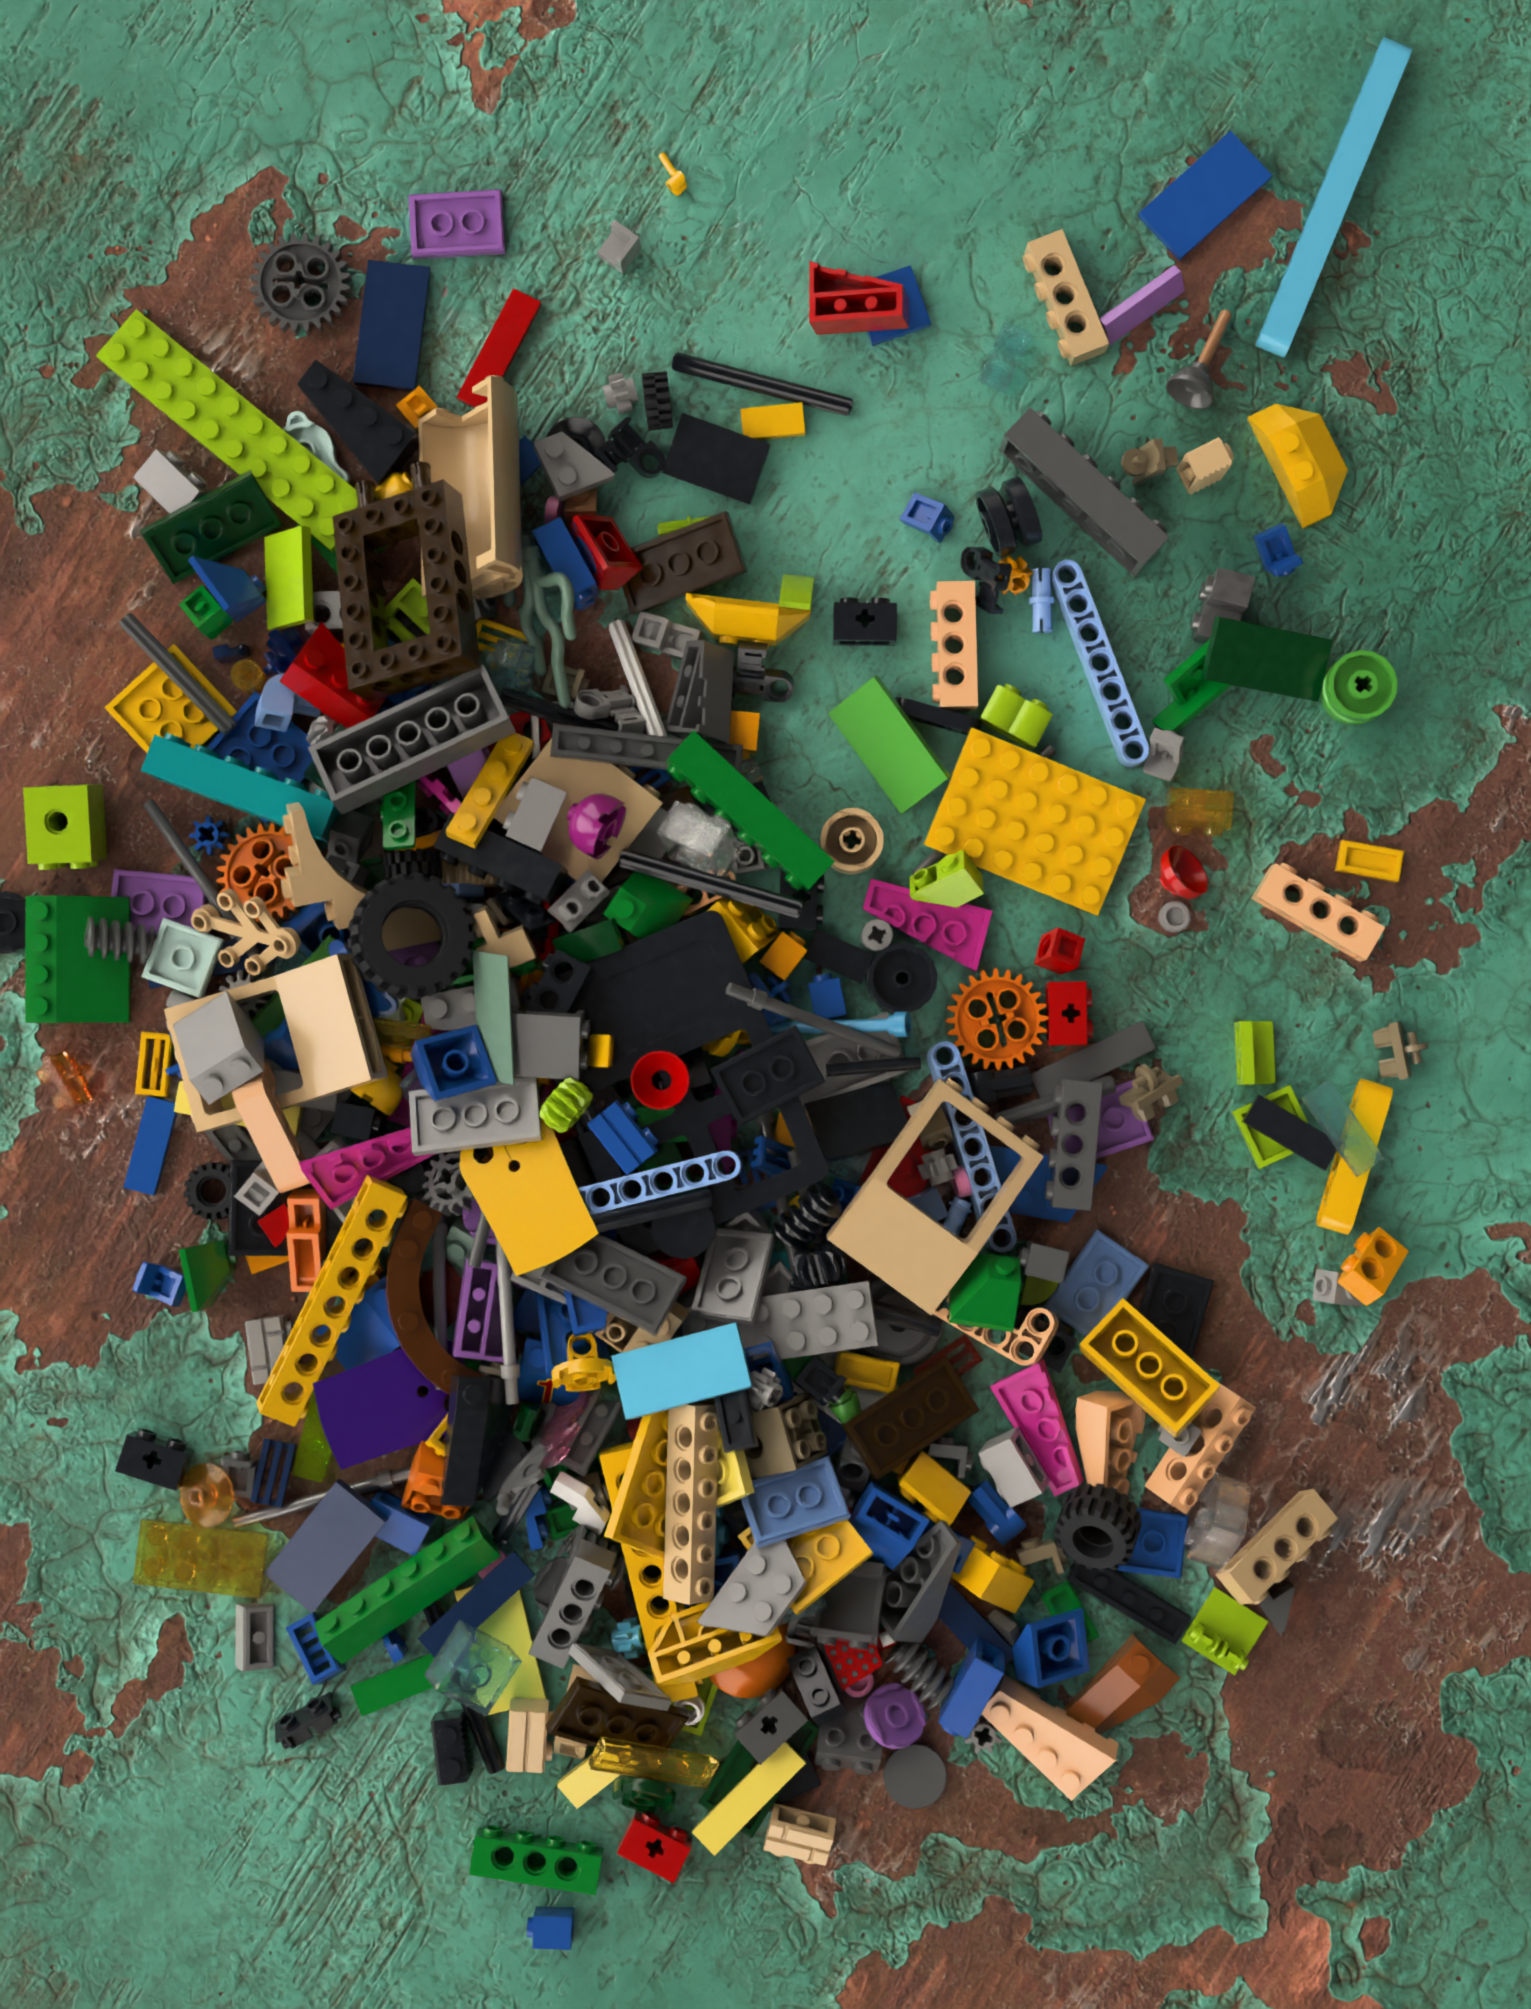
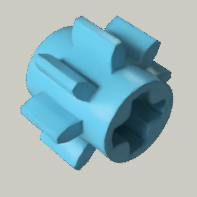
(628, 1638)

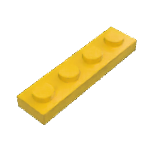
(489, 789)

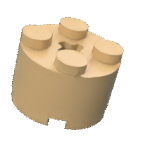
(867, 832)

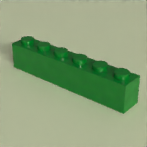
(748, 811)
(407, 1590)

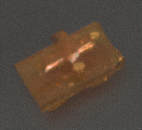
(67, 1078)

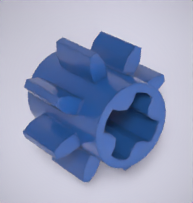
(201, 838)

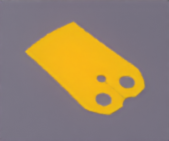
(531, 1210)

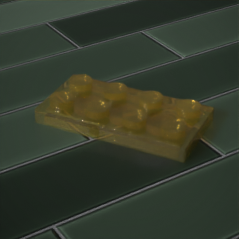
(200, 1558)

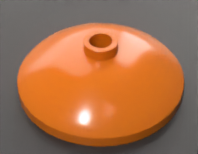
(758, 1675)

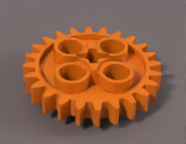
(246, 858)
(1024, 1011)

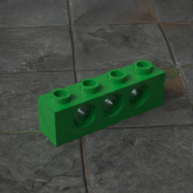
(520, 1869)

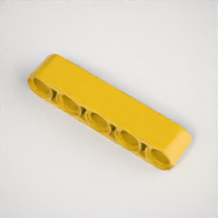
(1343, 1188)

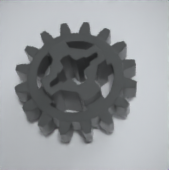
(447, 1182)

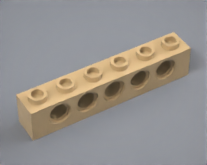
(691, 1503)

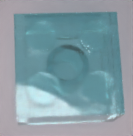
(472, 1668)

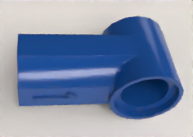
(999, 1517)

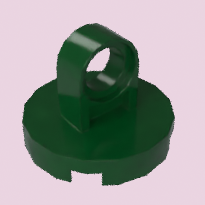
(644, 1794)

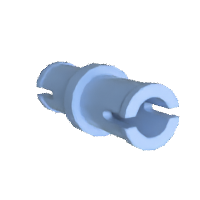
(1041, 600)

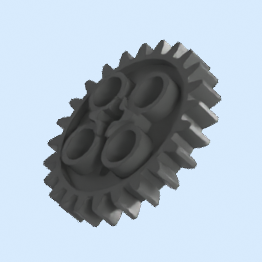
(305, 256)

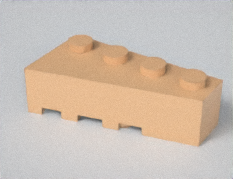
(1054, 1742)

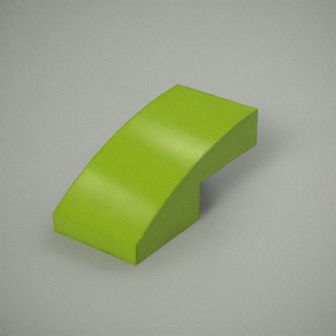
(796, 591)

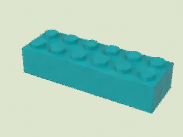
(235, 785)

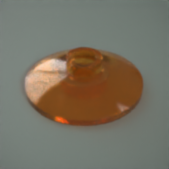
(215, 1491)

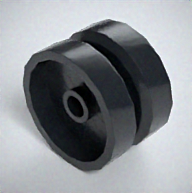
(1008, 516)
(918, 969)

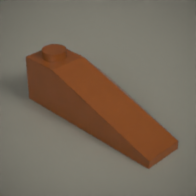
(1122, 1687)

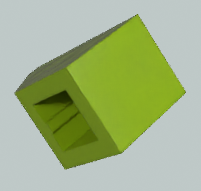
(948, 882)

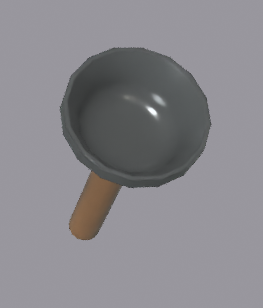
(1193, 384)

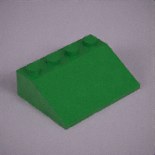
(60, 976)

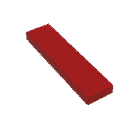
(501, 344)

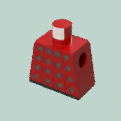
(852, 1664)

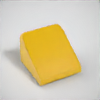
(601, 1050)

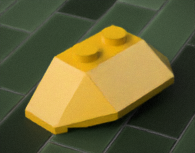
(1301, 459)
(745, 620)
(693, 1652)

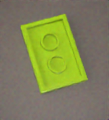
(289, 578)

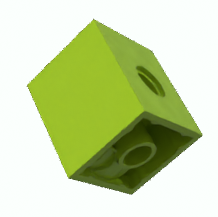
(50, 840)

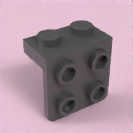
(847, 1741)

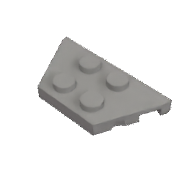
(757, 1591)

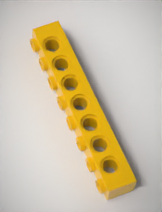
(372, 1196)
(644, 1588)

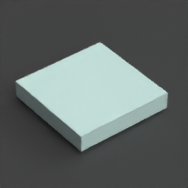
(182, 958)

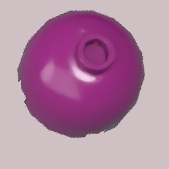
(594, 823)

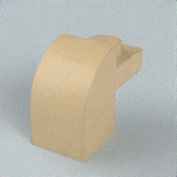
(513, 943)

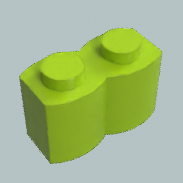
(1016, 717)

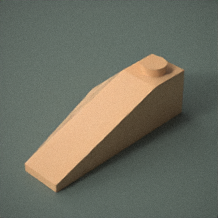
(1106, 1436)

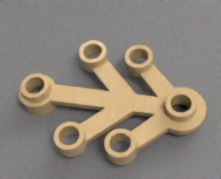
(281, 940)

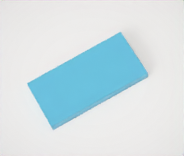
(681, 1371)

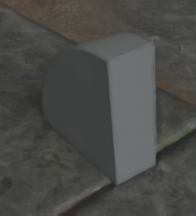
(1005, 1626)

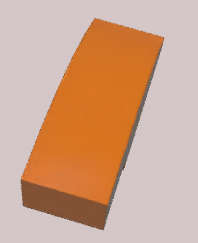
(305, 1237)

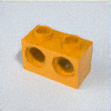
(1372, 1265)

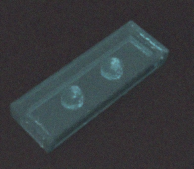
(1342, 1128)

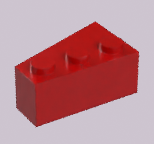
(854, 303)

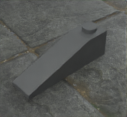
(919, 1584)

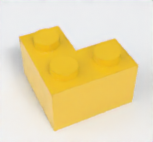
(994, 1577)

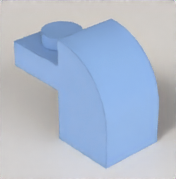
(278, 705)

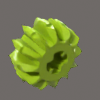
(566, 1105)

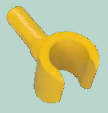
(676, 182)

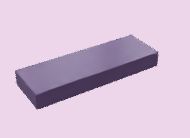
(1142, 304)

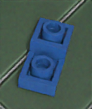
(536, 1528)

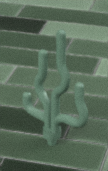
(534, 583)

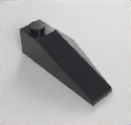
(473, 1435)

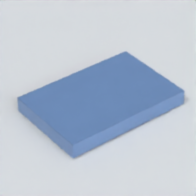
(1095, 1283)
(794, 1503)

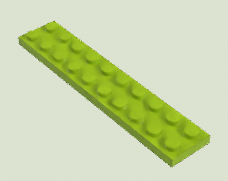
(228, 425)

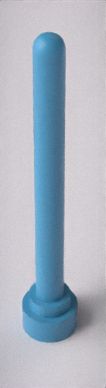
(897, 1024)

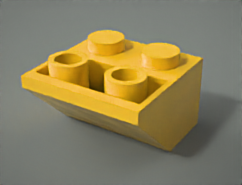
(747, 926)
(934, 1487)

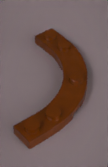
(404, 1298)

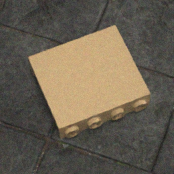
(579, 781)

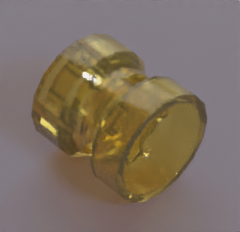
(252, 681)

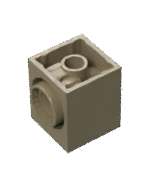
(786, 1437)

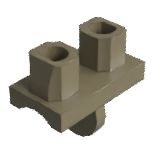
(1148, 461)
(1394, 1037)
(1147, 1088)

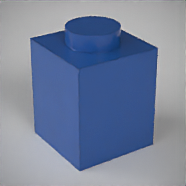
(827, 996)
(551, 1928)

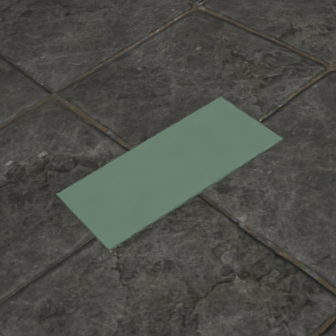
(494, 1011)

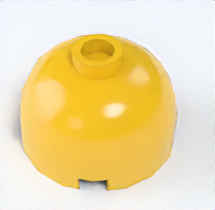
(384, 1093)

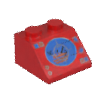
(604, 550)

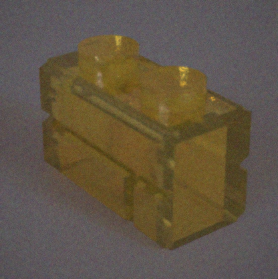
(1198, 811)

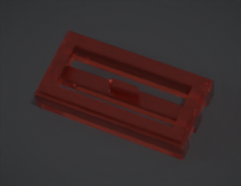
(950, 1347)

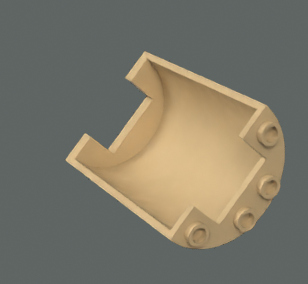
(482, 463)

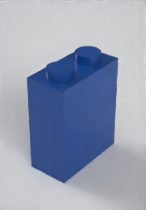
(563, 556)
(972, 1688)

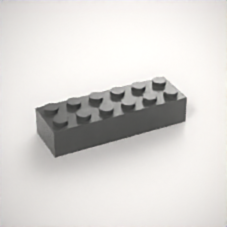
(1083, 491)
(411, 740)

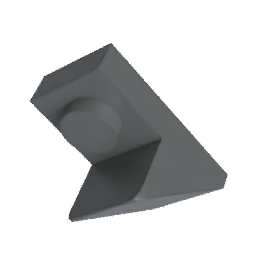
(1277, 1605)

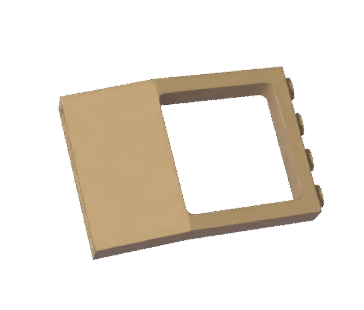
(327, 1028)
(904, 1241)

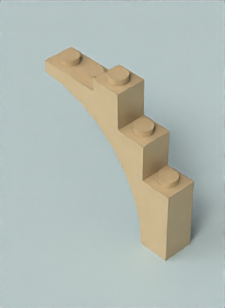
(318, 881)

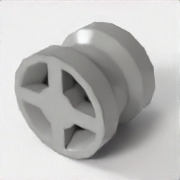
(874, 942)

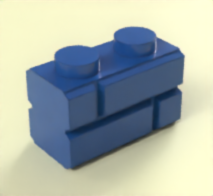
(624, 1136)

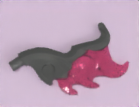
(547, 1448)

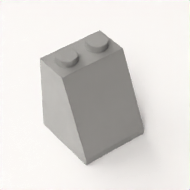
(219, 1047)

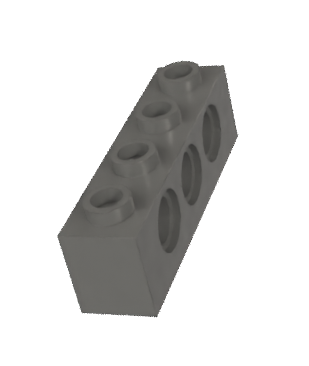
(1086, 1129)
(587, 1563)

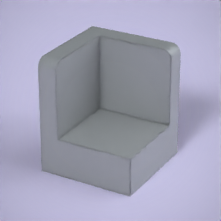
(619, 247)

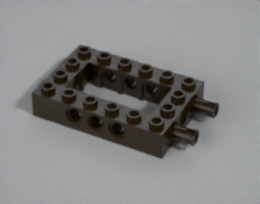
(451, 648)

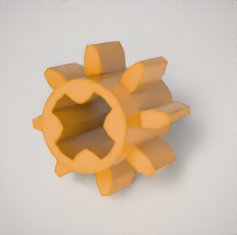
(1019, 576)

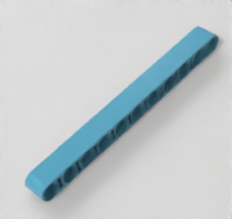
(1333, 197)

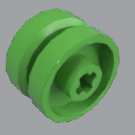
(1371, 674)

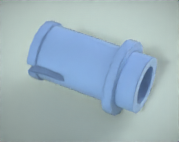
(957, 1214)

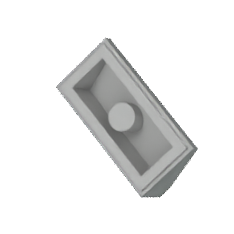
(254, 1636)

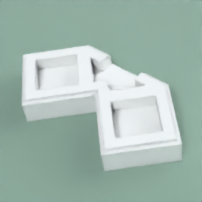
(581, 1496)

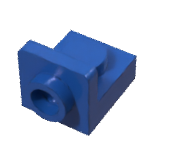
(928, 516)

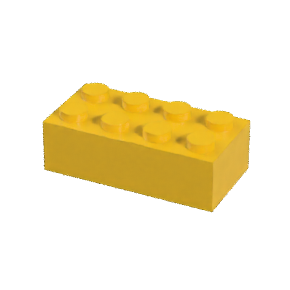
(1149, 1367)

